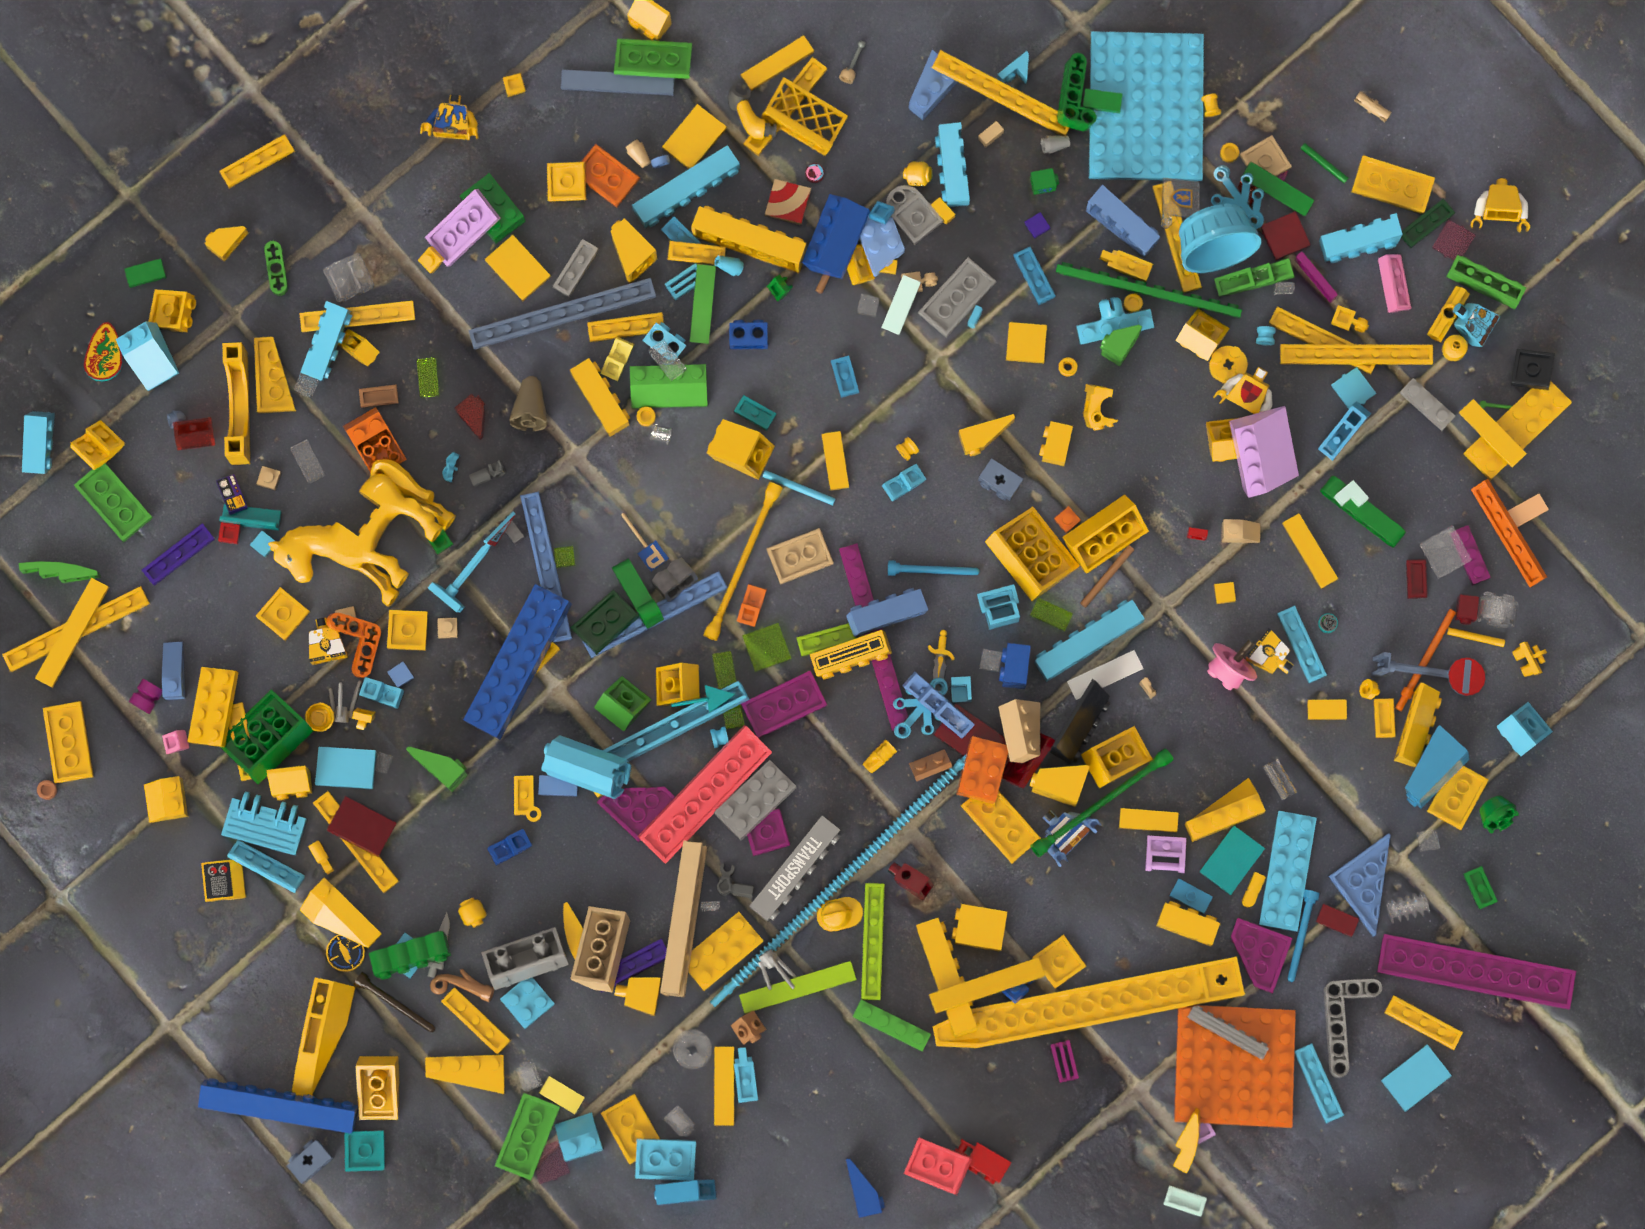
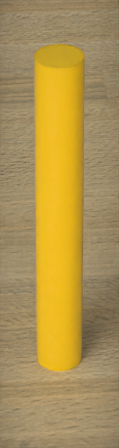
(1475, 637)

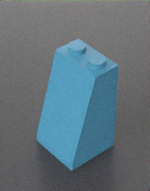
(1438, 764)

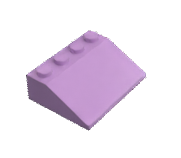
(1264, 450)

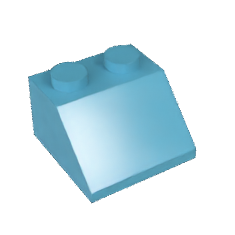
(1524, 729)
(578, 1137)

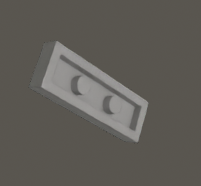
(575, 268)
(1427, 404)

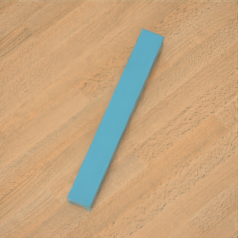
(675, 725)

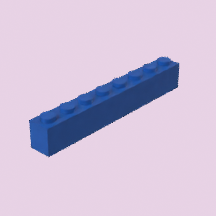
(278, 1106)

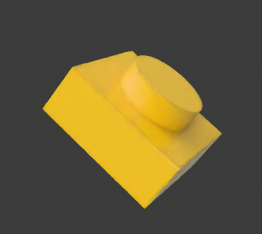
(431, 259)

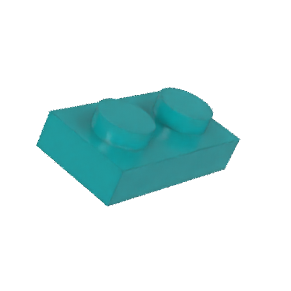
(755, 413)

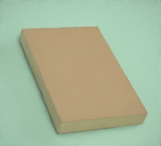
(800, 556)

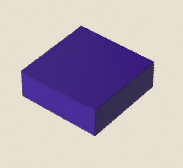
(1037, 225)

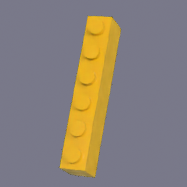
(945, 973)

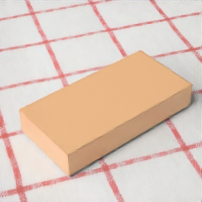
(1528, 510)

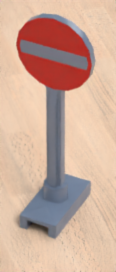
(1464, 675)

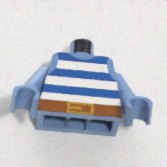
(1071, 838)

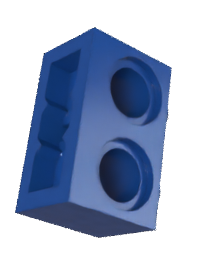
(748, 341)

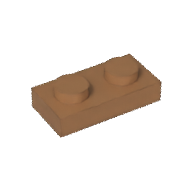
(930, 765)

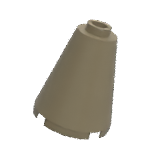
(529, 406)

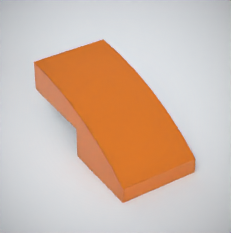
(751, 605)

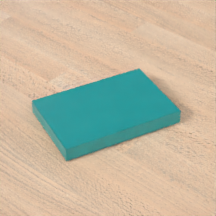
(1232, 860)

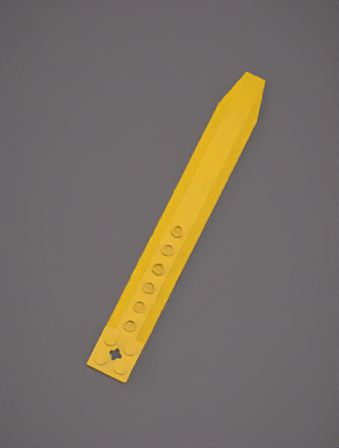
(1097, 1004)

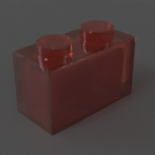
(194, 433)

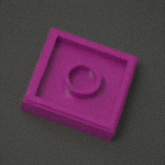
(769, 834)

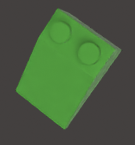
(445, 769)

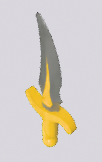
(941, 652)

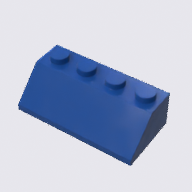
(835, 236)

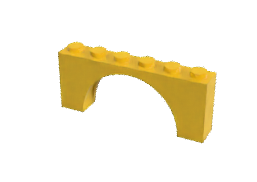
(238, 438)

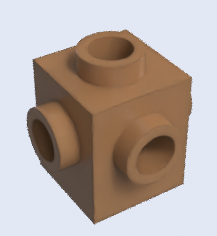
(748, 1028)

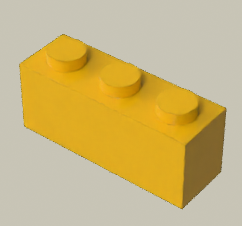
(1188, 923)

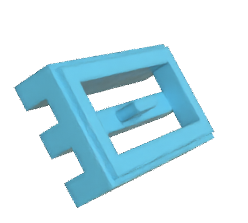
(672, 290)

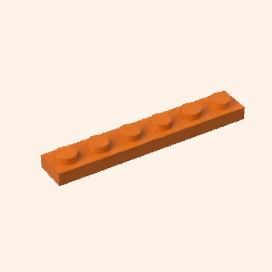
(1509, 533)

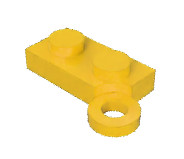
(525, 797)

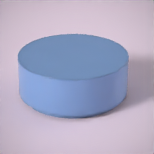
(660, 161)

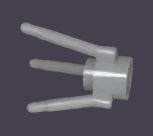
(341, 714)
(770, 959)

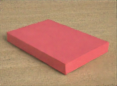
(937, 1166)

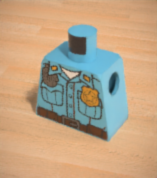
(1474, 322)

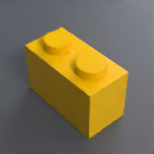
(1057, 443)

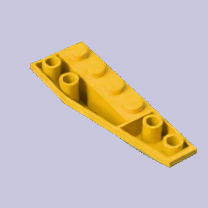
(322, 1031)

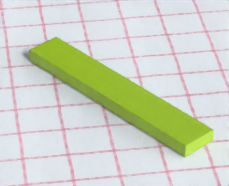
(872, 941)
(803, 985)

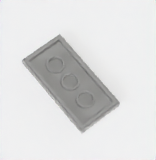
(957, 297)

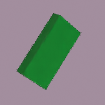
(1102, 100)
(145, 273)

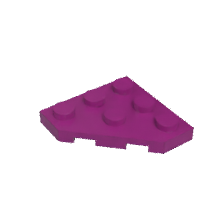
(636, 807)
(1260, 952)

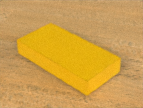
(1327, 709)
(1384, 718)

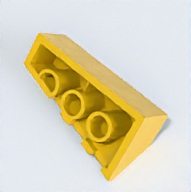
(1231, 809)

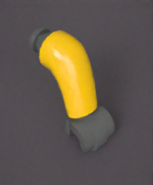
(753, 124)

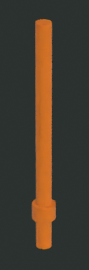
(1408, 692)

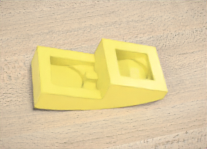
(617, 358)
(561, 1095)

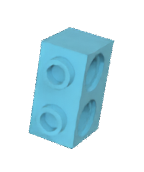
(668, 337)

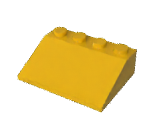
(1032, 553)

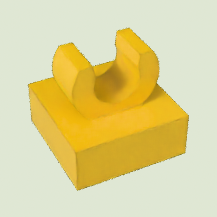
(363, 716)

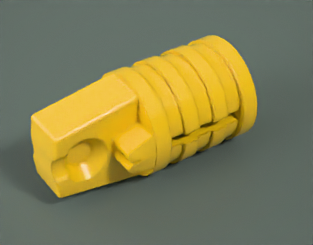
(879, 756)

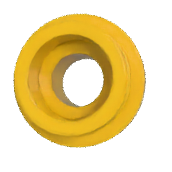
(1068, 361)

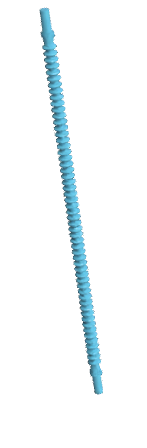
(728, 989)

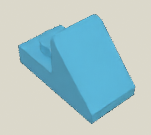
(1018, 67)

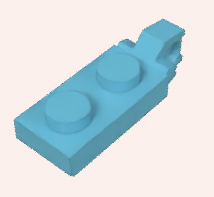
(745, 1077)

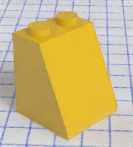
(632, 249)
(740, 448)
(1060, 783)

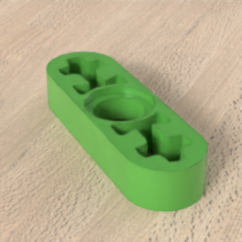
(279, 254)

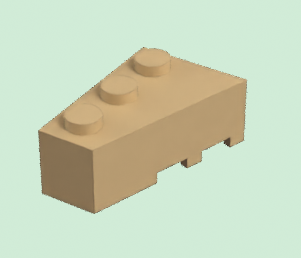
(1021, 729)

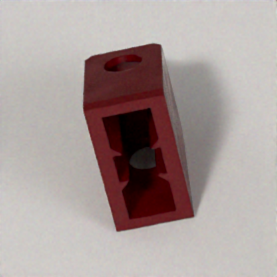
(917, 884)

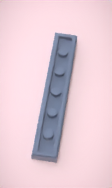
(615, 83)

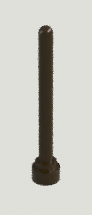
(364, 982)

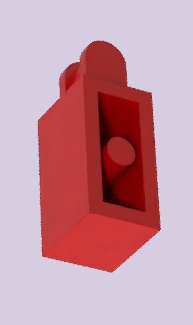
(985, 1161)

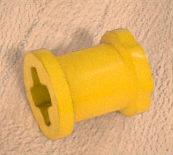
(1211, 105)

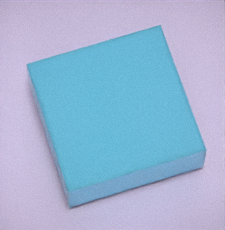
(975, 317)
(261, 545)

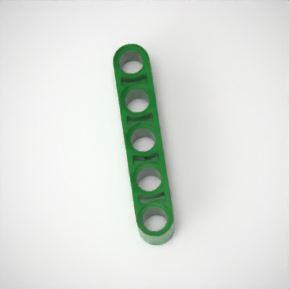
(1366, 514)

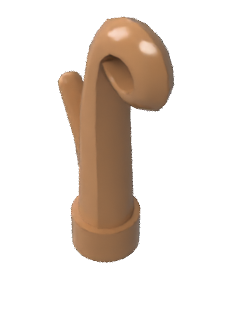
(467, 983)

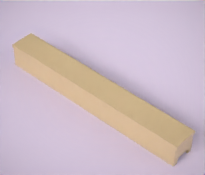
(683, 919)

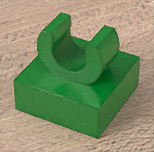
(779, 287)

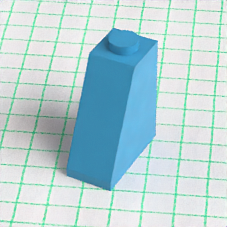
(685, 1192)

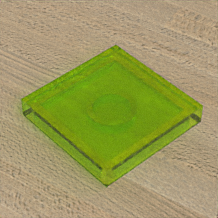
(766, 647)

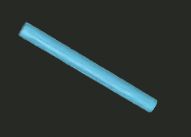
(798, 487)

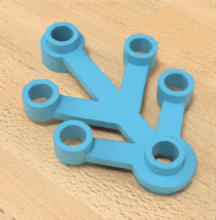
(1240, 199)
(918, 711)

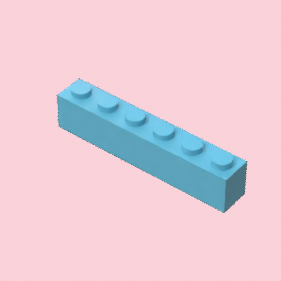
(686, 186)
(1088, 640)

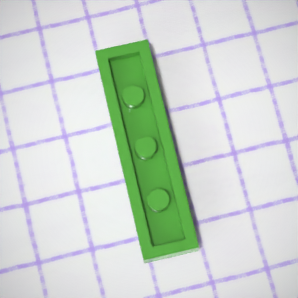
(891, 1025)

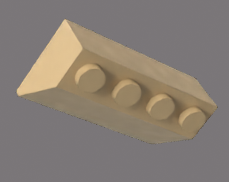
(600, 948)

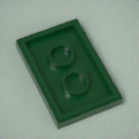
(604, 622)

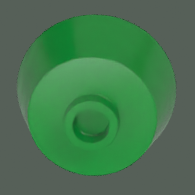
(1497, 813)

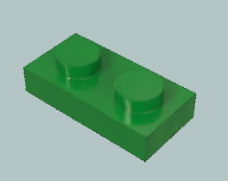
(1480, 887)

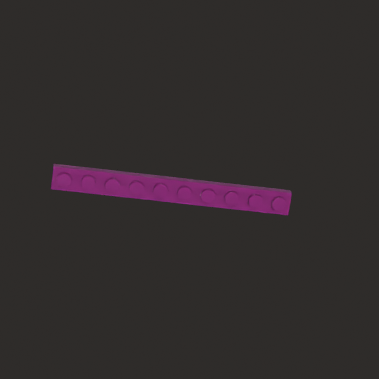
(883, 669)

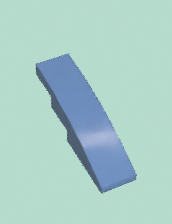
(938, 705)

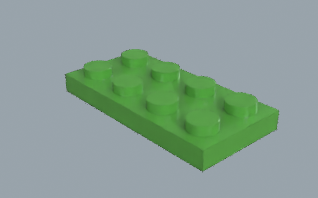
(653, 58)
(113, 501)
(527, 1136)

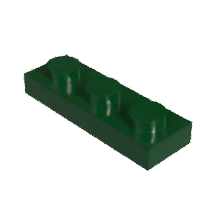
(1427, 223)

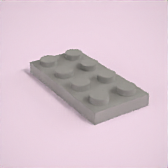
(755, 800)

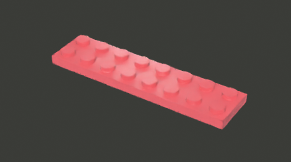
(704, 794)

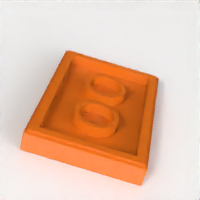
(608, 176)

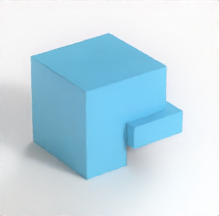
(1000, 606)

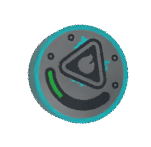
(1328, 623)

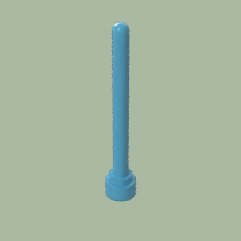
(895, 568)
(1310, 899)

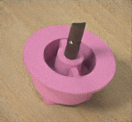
(1231, 666)

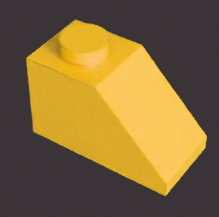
(225, 240)
(359, 348)

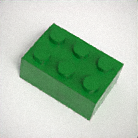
(508, 212)

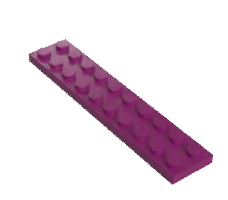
(1476, 971)

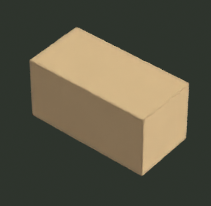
(991, 134)

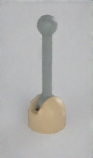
(848, 74)

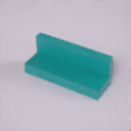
(254, 518)

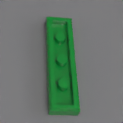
(1278, 189)

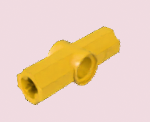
(1442, 323)

